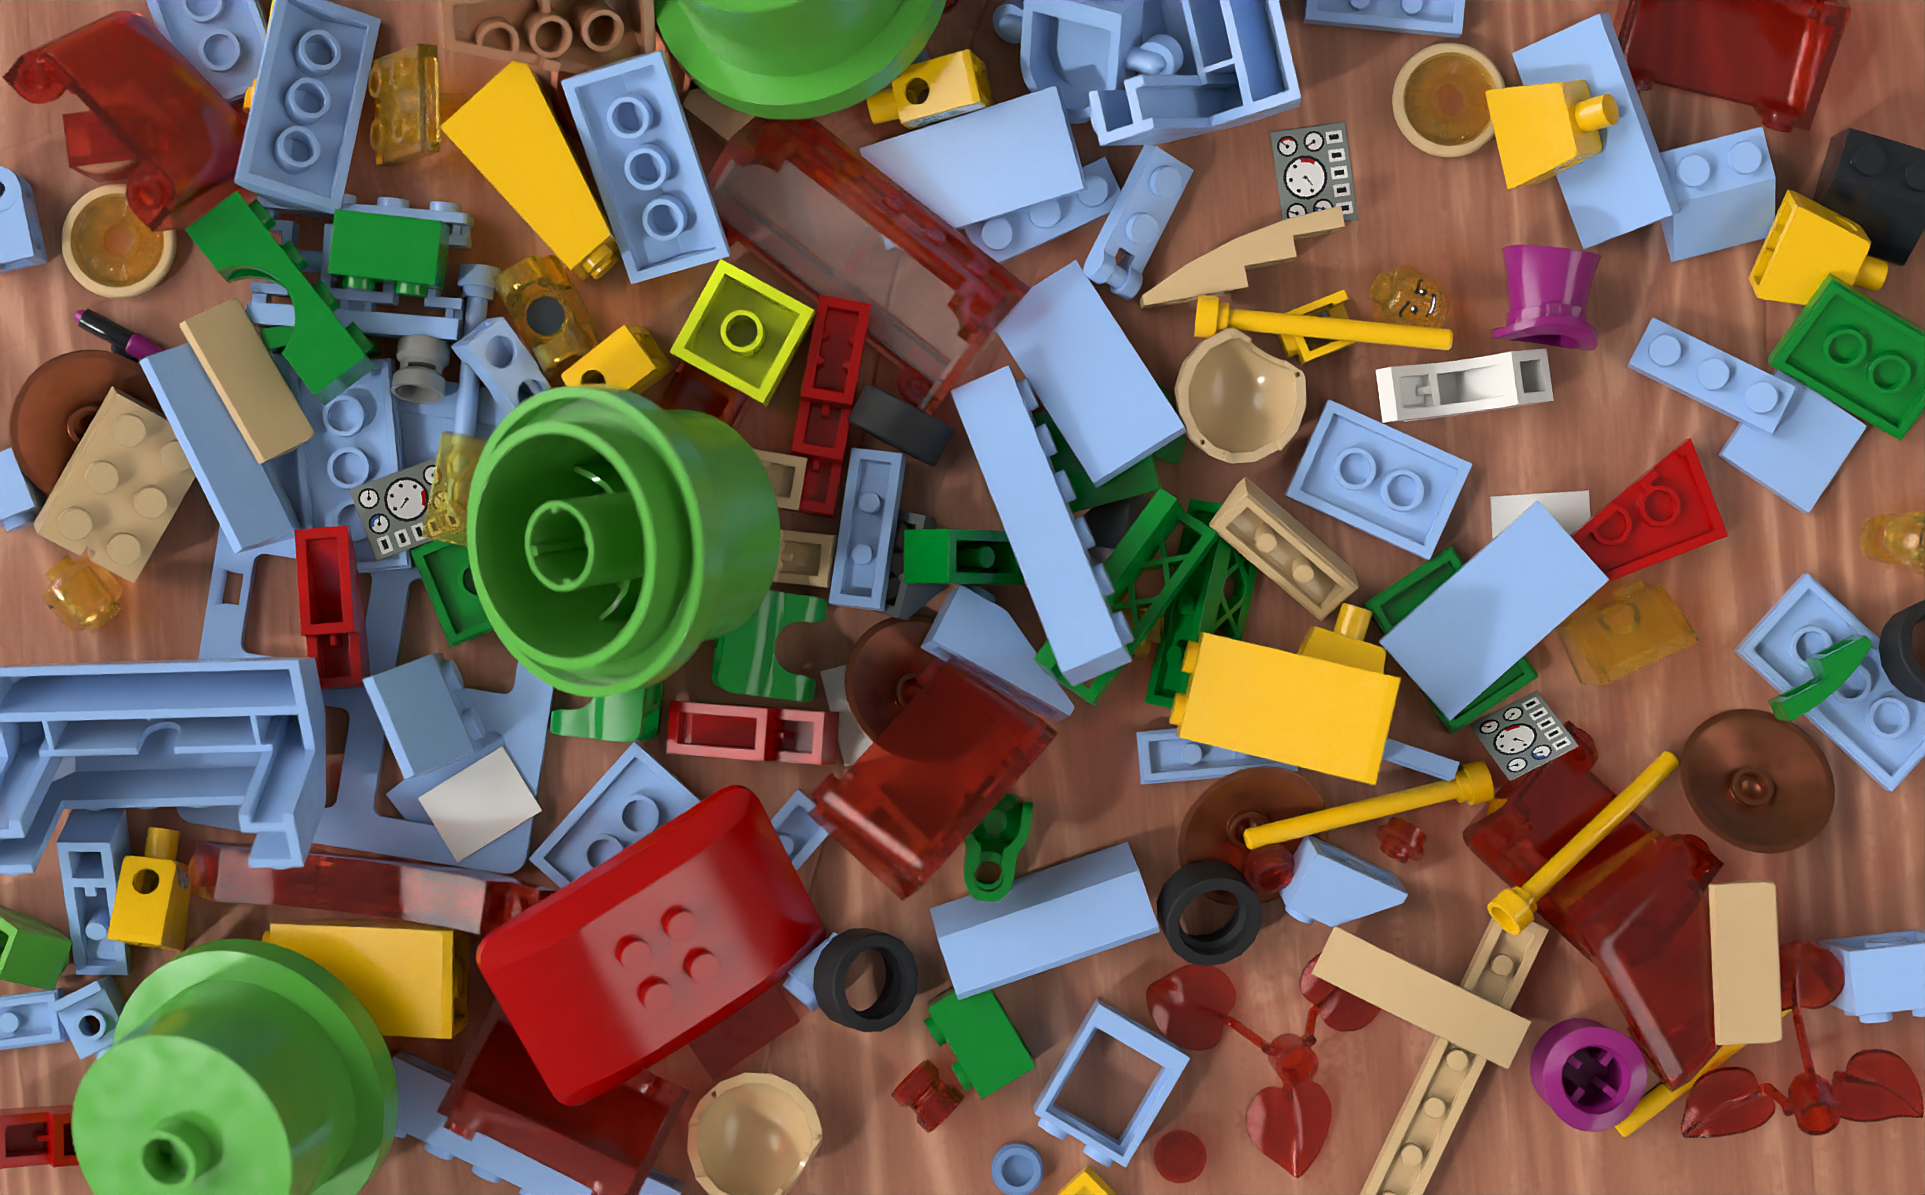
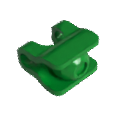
(746, 657)
(614, 718)
(997, 840)

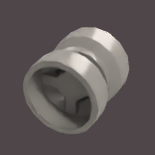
(421, 369)

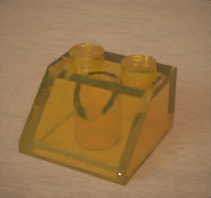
(1624, 633)

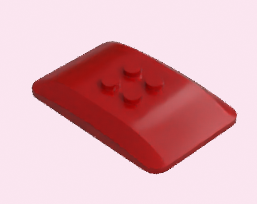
(652, 946)

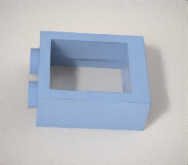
(1100, 1145)

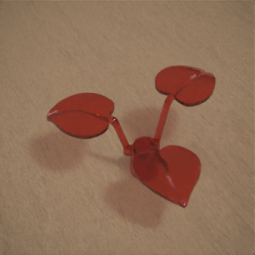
(1871, 1089)
(1281, 1122)

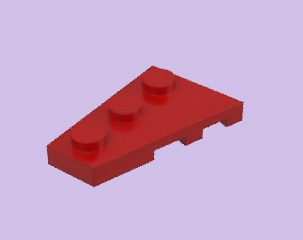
(1654, 517)

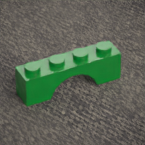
(241, 247)

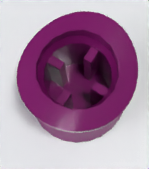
(1549, 296)
(1588, 1074)

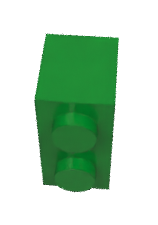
(388, 251)
(960, 557)
(982, 1039)

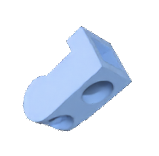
(19, 224)
(501, 363)

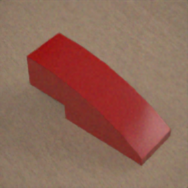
(332, 606)
(753, 732)
(37, 1137)

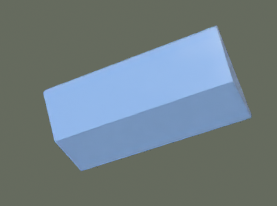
(307, 104)
(646, 166)
(241, 492)
(1045, 921)

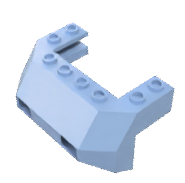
(1230, 74)
(163, 739)

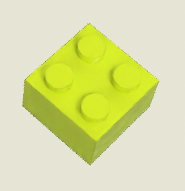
(743, 332)

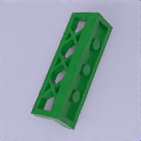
(1126, 565)
(1200, 607)

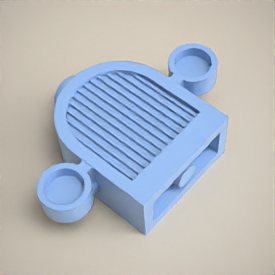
(1083, 47)

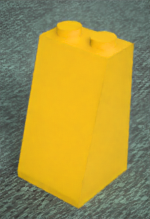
(531, 161)
(1285, 707)
(400, 970)

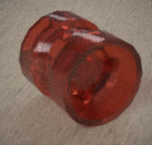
(936, 1104)

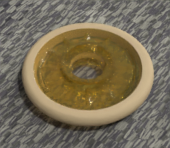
(1416, 105)
(92, 263)

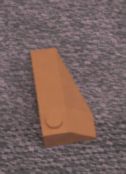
(550, 33)

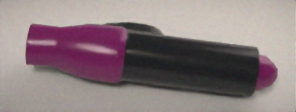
(122, 340)

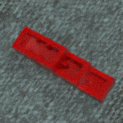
(828, 399)

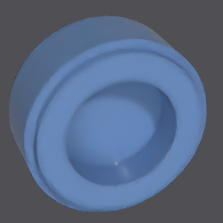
(1017, 1168)

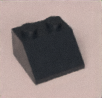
(1878, 188)

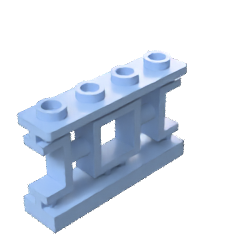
(361, 305)

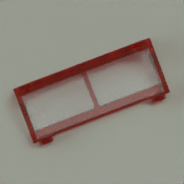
(859, 236)

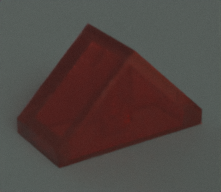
(703, 393)

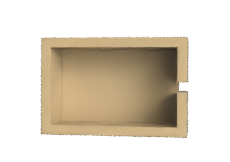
(118, 487)

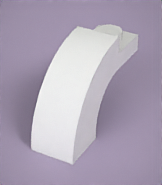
(1464, 386)

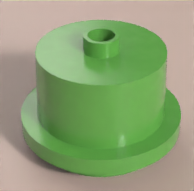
(795, 53)
(617, 536)
(238, 1080)

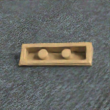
(247, 380)
(1284, 549)
(1745, 962)

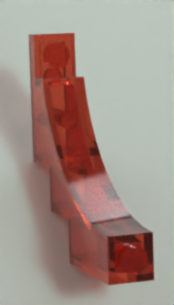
(365, 885)

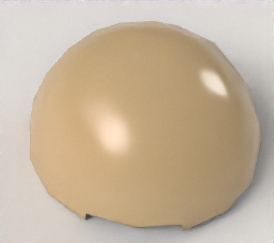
(1238, 398)
(752, 1136)

